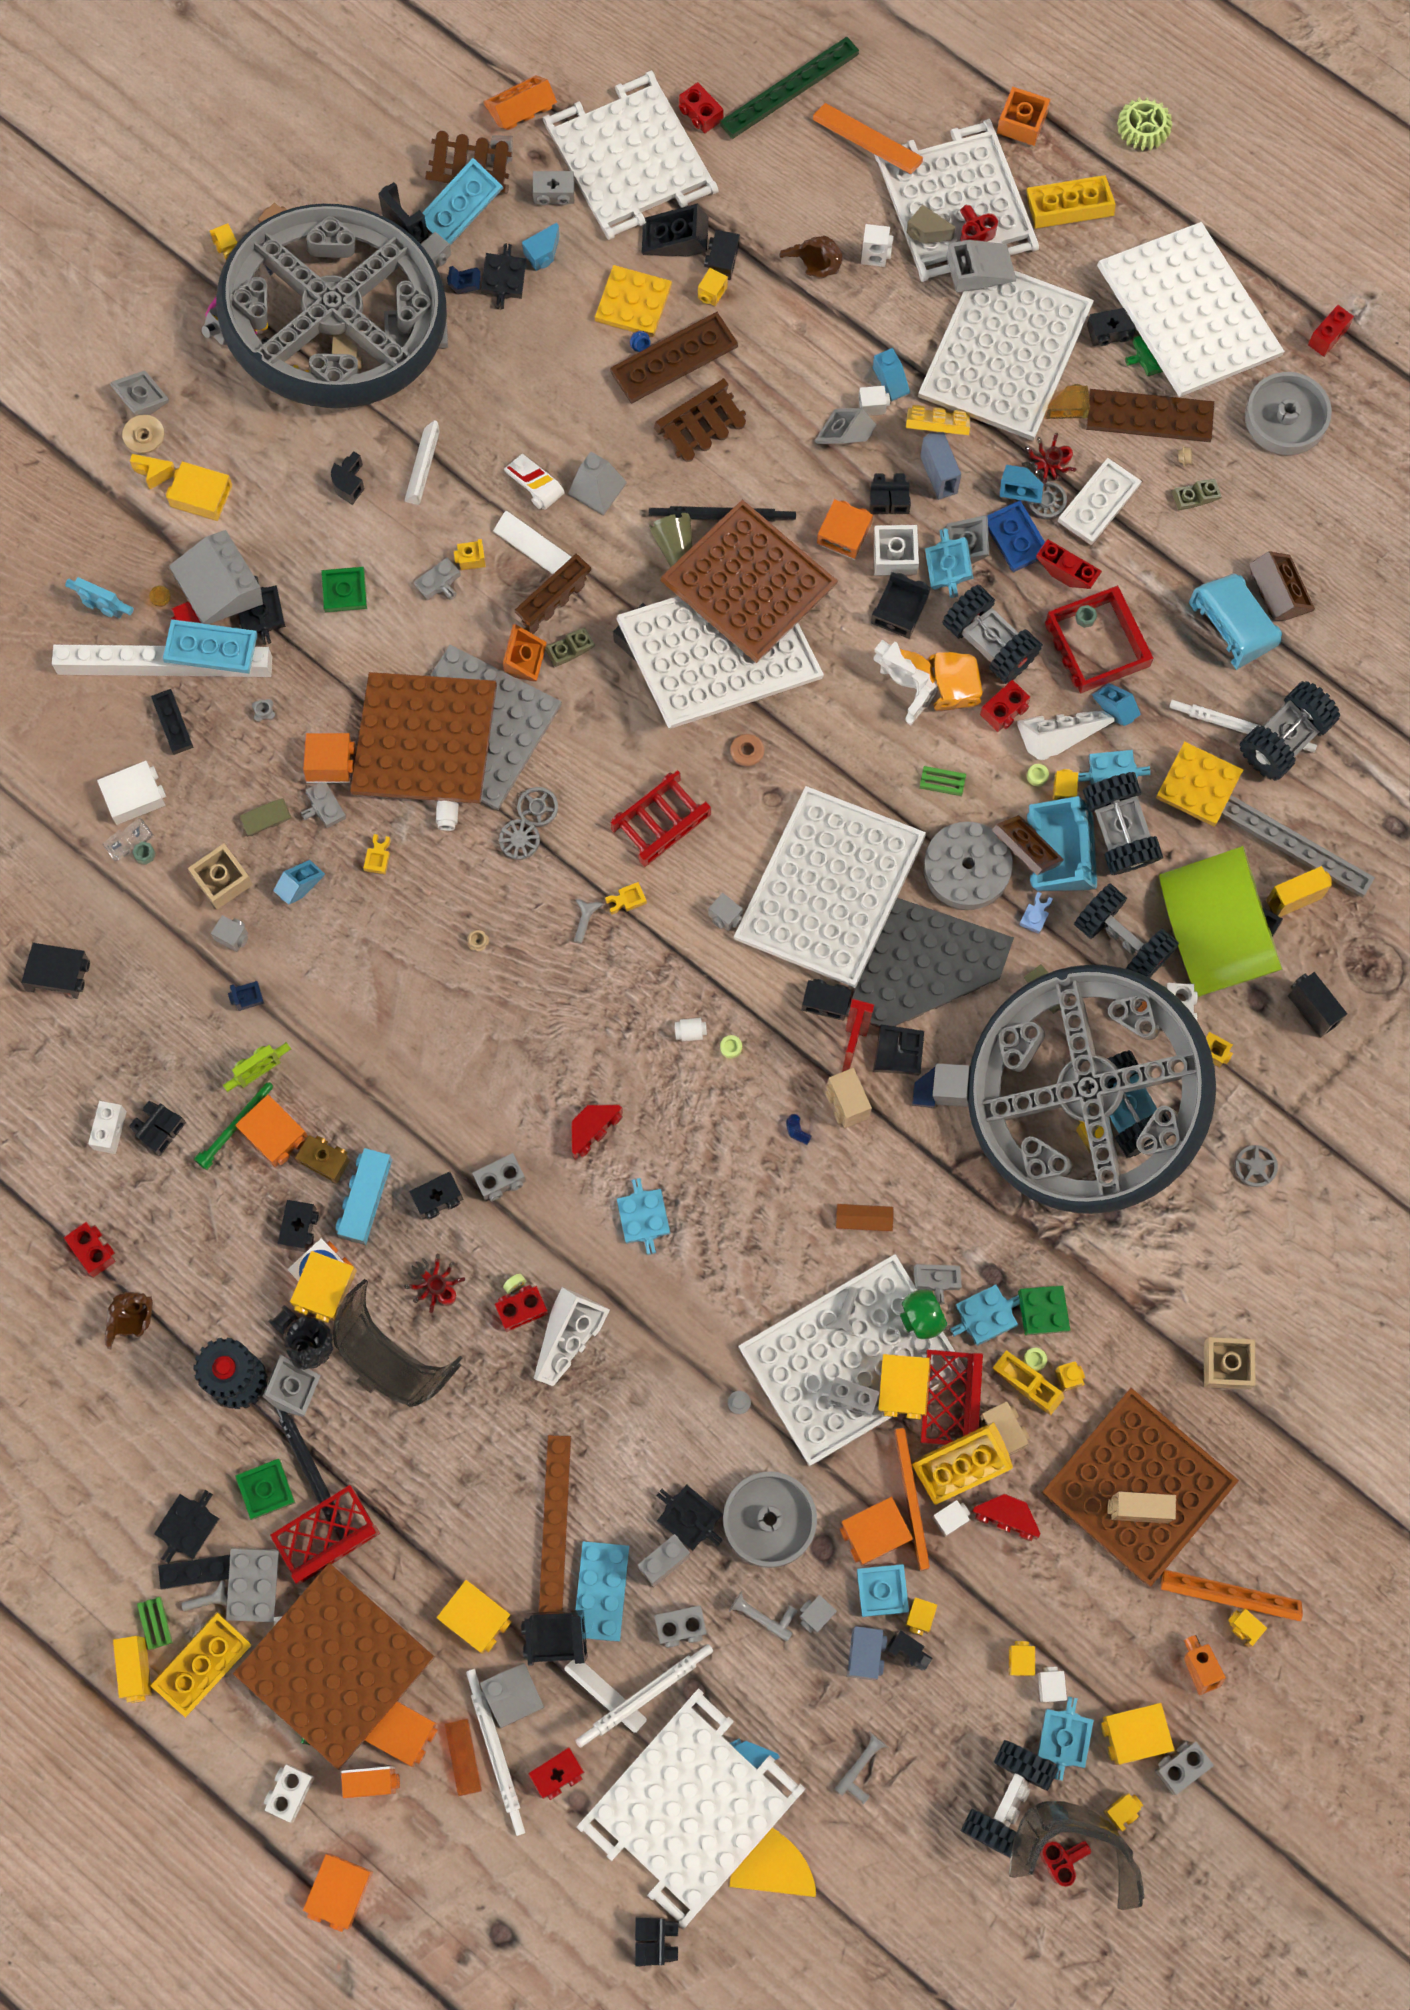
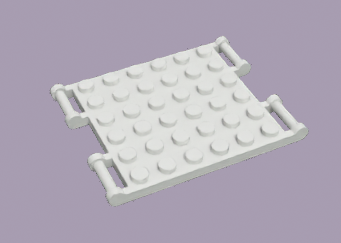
(630, 155)
(956, 175)
(691, 1808)

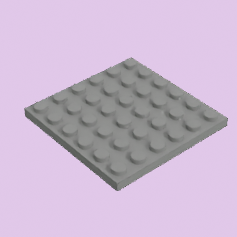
(517, 724)

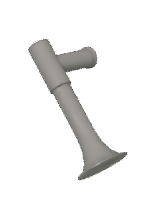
(777, 1628)
(847, 1781)

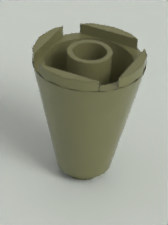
(673, 536)

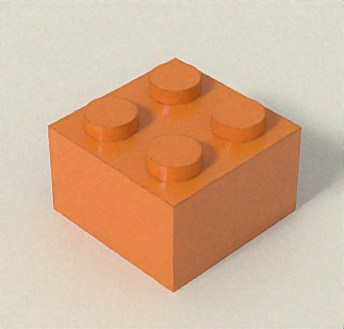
(1023, 116)

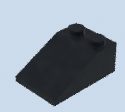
(676, 232)

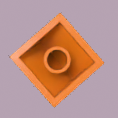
(523, 654)

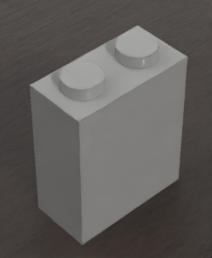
(664, 1560)

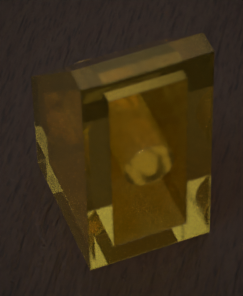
(1070, 403)

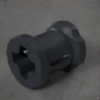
(283, 1319)

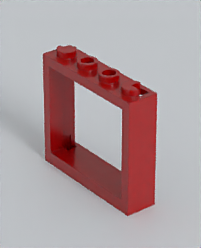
(1116, 599)

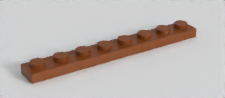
(555, 1523)

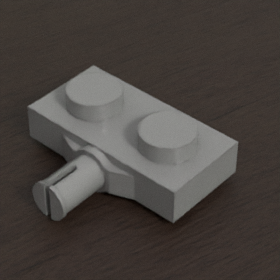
(438, 580)
(323, 805)
(938, 1279)

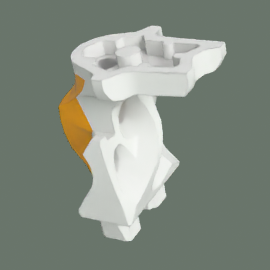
(909, 671)

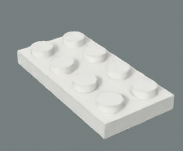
(1099, 501)

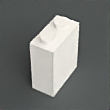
(132, 792)

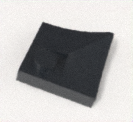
(899, 1050)

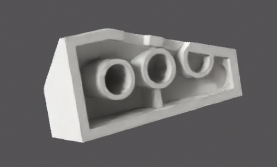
(1054, 736)
(568, 1329)

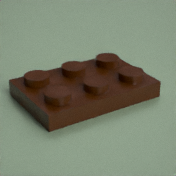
(1027, 845)

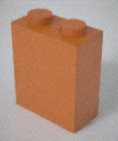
(272, 1131)
(875, 1531)
(403, 1734)
(337, 1892)

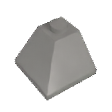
(846, 426)
(597, 483)
(512, 1695)

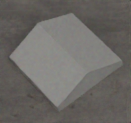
(140, 393)
(975, 532)
(291, 1387)

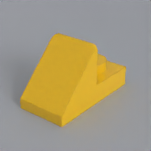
(156, 469)

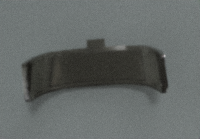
(380, 1360)
(1055, 1817)

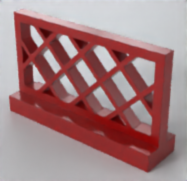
(857, 1024)
(972, 1395)
(336, 1551)

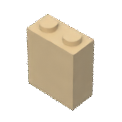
(1142, 1507)

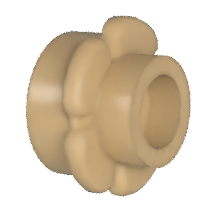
(1185, 456)
(473, 936)

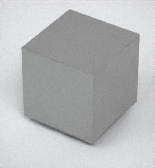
(951, 1085)

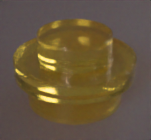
(159, 596)

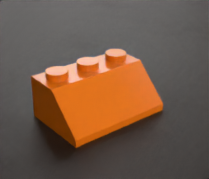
(521, 102)

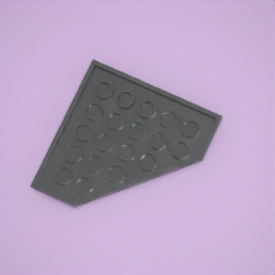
(927, 962)

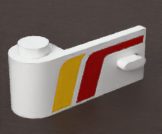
(542, 486)

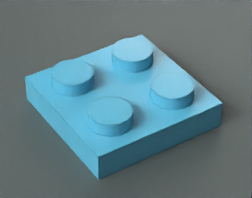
(882, 1590)

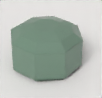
(1086, 616)
(143, 853)

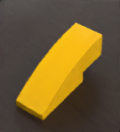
(1029, 1382)

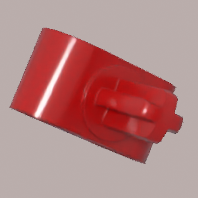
(976, 225)
(1064, 1859)

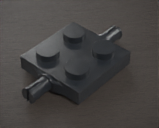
(503, 276)
(265, 616)
(689, 1517)
(186, 1526)

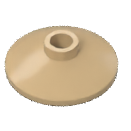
(143, 426)

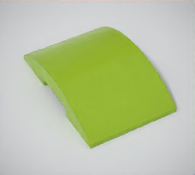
(1219, 922)

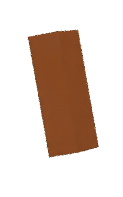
(864, 1217)

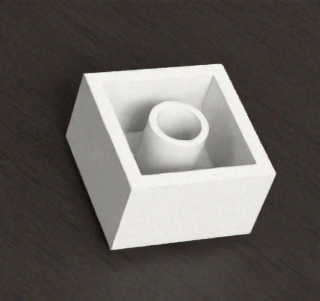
(895, 549)

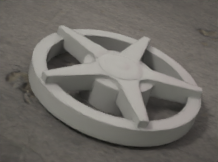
(538, 806)
(1256, 1166)

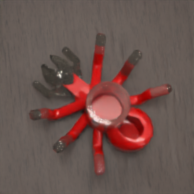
(1053, 458)
(436, 1283)

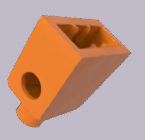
(1205, 1675)

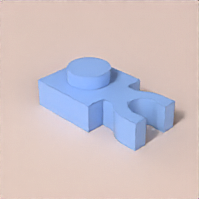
(1035, 915)

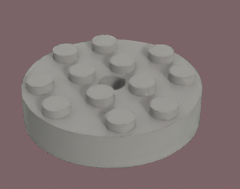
(1290, 393)
(961, 886)
(775, 1495)

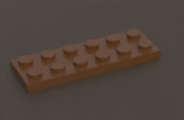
(674, 357)
(1150, 415)

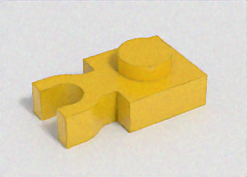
(377, 858)
(628, 897)

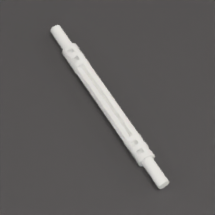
(1222, 719)
(644, 1696)
(495, 1752)

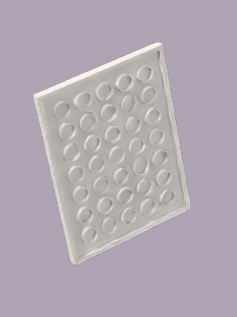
(1190, 309)
(1006, 353)
(700, 671)
(830, 886)
(802, 1357)

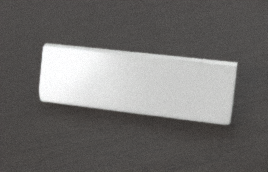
(422, 463)
(530, 543)
(603, 1692)

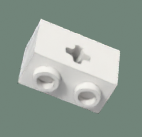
(107, 1127)

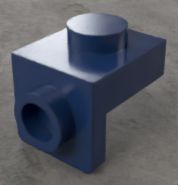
(464, 280)
(246, 996)

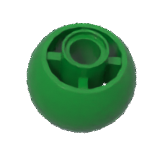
(923, 1314)

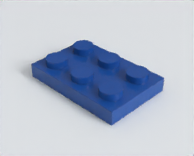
(1015, 535)

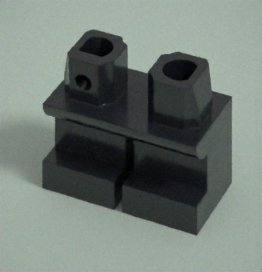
(889, 494)
(160, 1118)
(910, 1649)
(654, 1952)

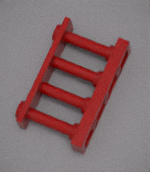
(664, 838)

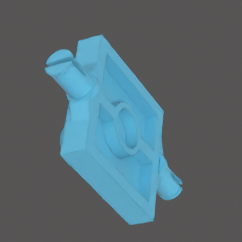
(949, 563)
(98, 597)
(1111, 764)
(643, 1216)
(986, 1315)
(1065, 1738)

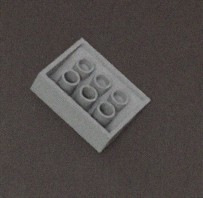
(216, 579)

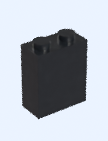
(1316, 1004)

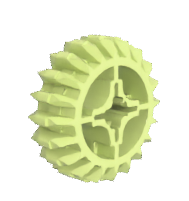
(1146, 130)

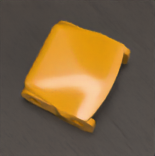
(957, 680)

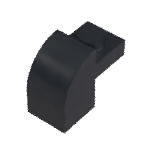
(344, 478)

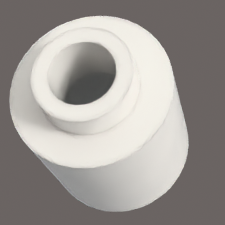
(447, 815)
(690, 1029)

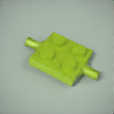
(257, 1065)

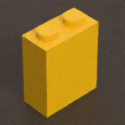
(199, 491)
(1299, 891)
(322, 1286)
(904, 1386)
(475, 1617)
(132, 1669)
(1137, 1734)

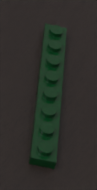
(789, 87)

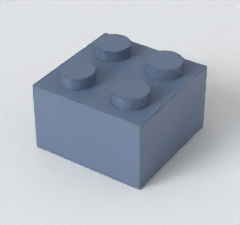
(866, 1653)

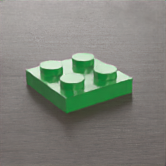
(344, 589)
(1044, 1310)
(265, 1489)

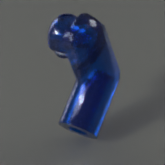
(795, 1131)

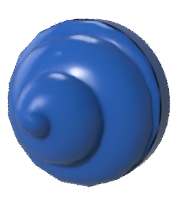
(639, 341)

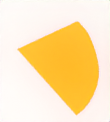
(775, 1867)

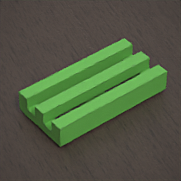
(943, 773)
(159, 1643)

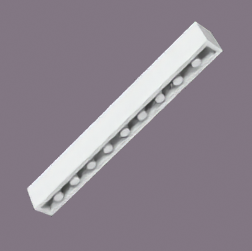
(141, 662)

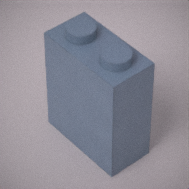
(940, 465)

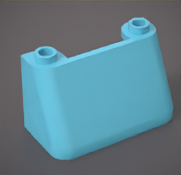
(1237, 618)
(1070, 831)

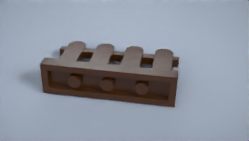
(460, 157)
(690, 422)
(553, 593)

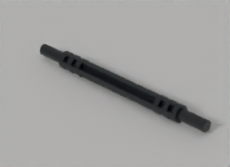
(718, 513)
(308, 1467)

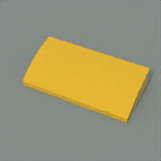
(1070, 201)
(963, 1463)
(201, 1664)

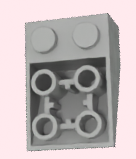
(979, 264)

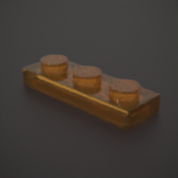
(463, 1757)

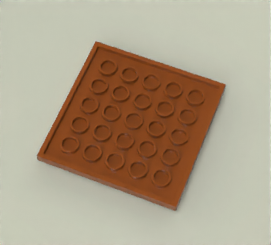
(749, 581)
(424, 737)
(1140, 1453)
(334, 1666)

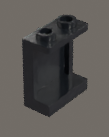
(393, 211)
(901, 605)
(55, 969)
(555, 1637)

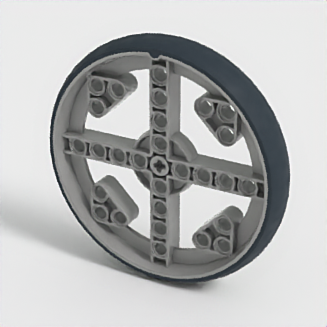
(338, 304)
(1016, 1017)

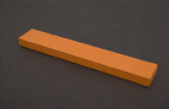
(868, 138)
(912, 1500)
(1231, 1595)

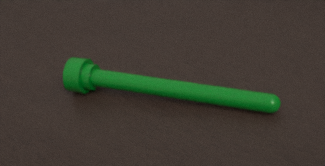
(206, 1157)

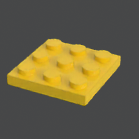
(633, 300)
(938, 420)
(1199, 784)

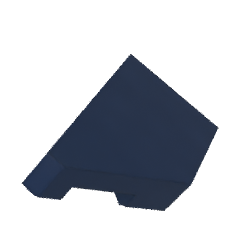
(924, 1090)

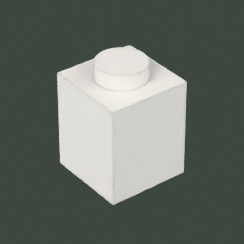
(874, 400)
(951, 1518)
(1052, 1685)

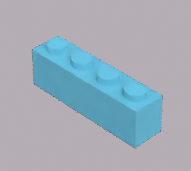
(364, 1196)

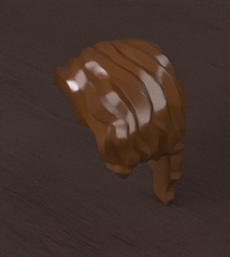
(819, 256)
(128, 1315)

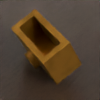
(322, 1158)

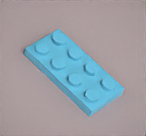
(461, 201)
(210, 646)
(602, 1589)

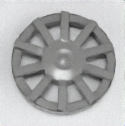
(1048, 502)
(519, 839)

